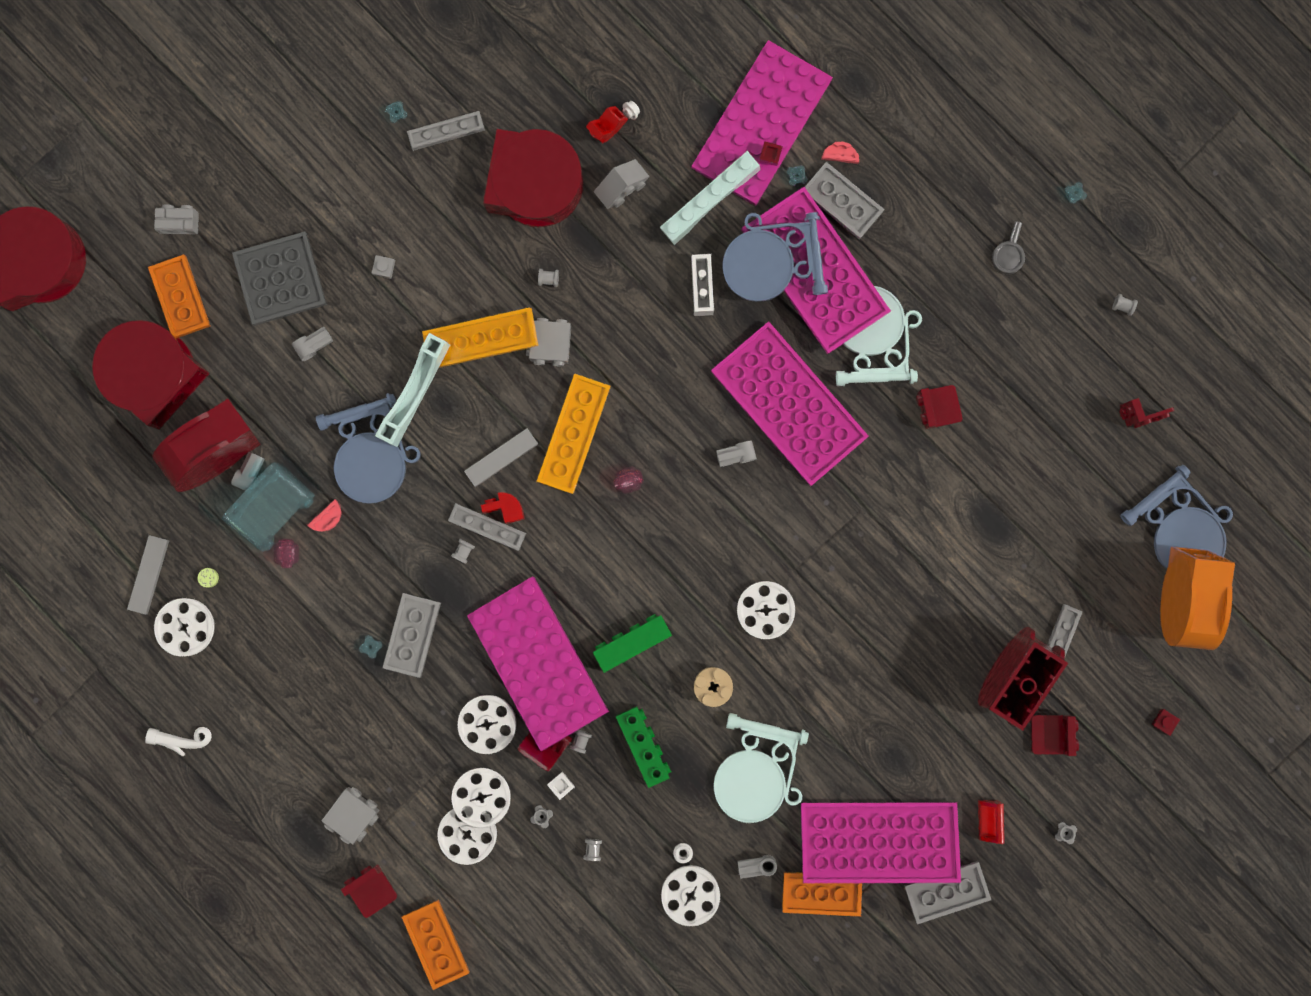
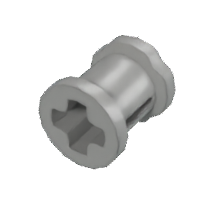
(548, 277)
(1124, 304)
(462, 551)
(580, 741)
(592, 849)

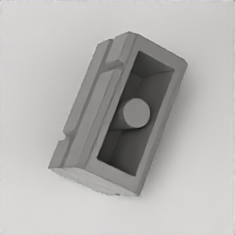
(176, 220)

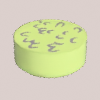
(208, 577)

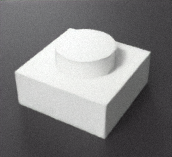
(561, 785)

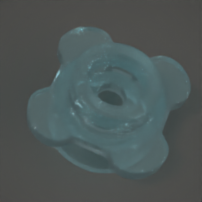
(396, 116)
(800, 170)
(1073, 198)
(376, 645)

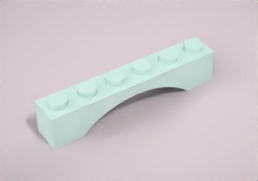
(710, 196)
(401, 414)

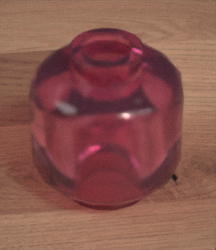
(628, 480)
(286, 553)

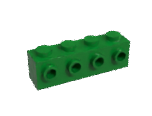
(631, 644)
(642, 746)

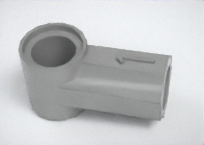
(308, 345)
(741, 453)
(248, 473)
(754, 867)

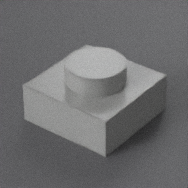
(383, 267)

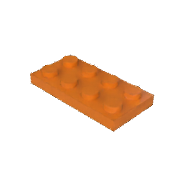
(179, 296)
(820, 898)
(435, 944)

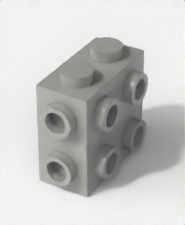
(552, 342)
(351, 816)

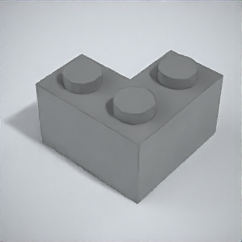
(621, 183)

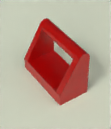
(991, 821)

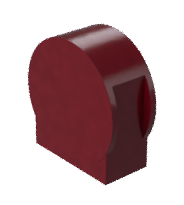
(533, 177)
(38, 257)
(146, 371)
(204, 447)
(1022, 678)

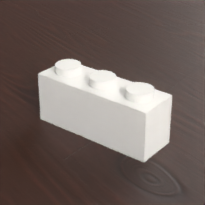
(702, 284)

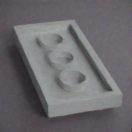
(843, 200)
(411, 635)
(939, 899)

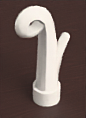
(174, 742)

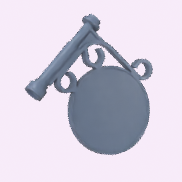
(761, 263)
(365, 464)
(1182, 527)

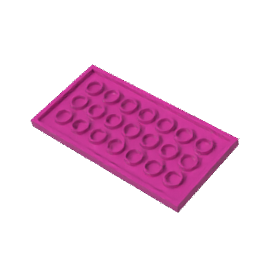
(767, 107)
(851, 297)
(789, 403)
(537, 663)
(880, 843)

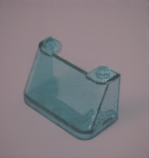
(268, 506)

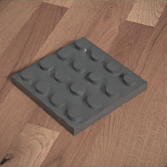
(279, 278)

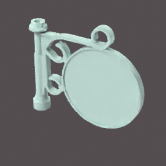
(879, 339)
(751, 782)

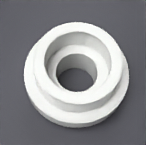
(630, 110)
(683, 859)

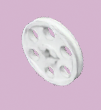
(772, 617)
(193, 628)
(482, 732)
(484, 788)
(465, 844)
(692, 904)

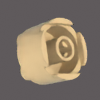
(724, 688)

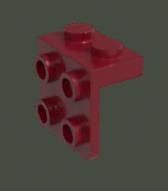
(939, 406)
(1134, 415)
(1054, 734)
(546, 758)
(370, 890)

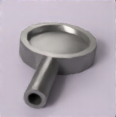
(1009, 255)

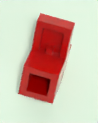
(607, 125)
(510, 507)

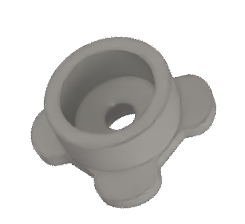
(544, 821)
(1069, 838)

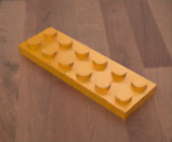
(487, 336)
(573, 433)

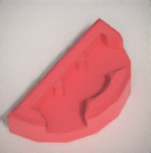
(841, 152)
(327, 518)

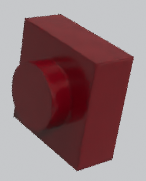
(770, 153)
(1165, 722)

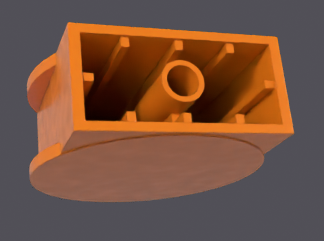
(1196, 598)

